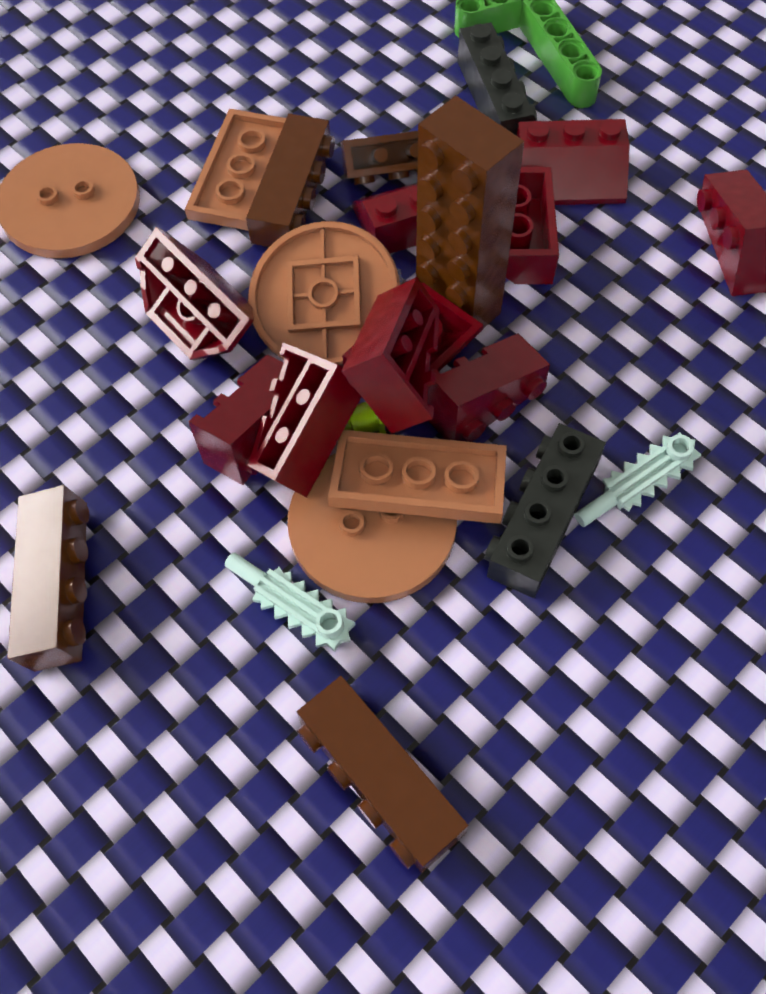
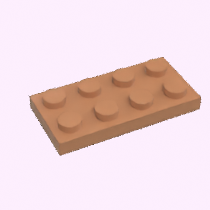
(234, 169)
(418, 476)

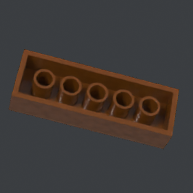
(466, 206)

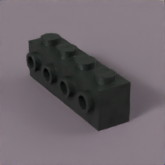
(493, 77)
(544, 510)

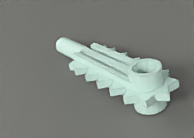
(640, 478)
(291, 600)

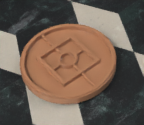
(68, 200)
(319, 288)
(365, 552)

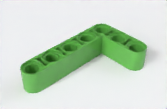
(549, 34)

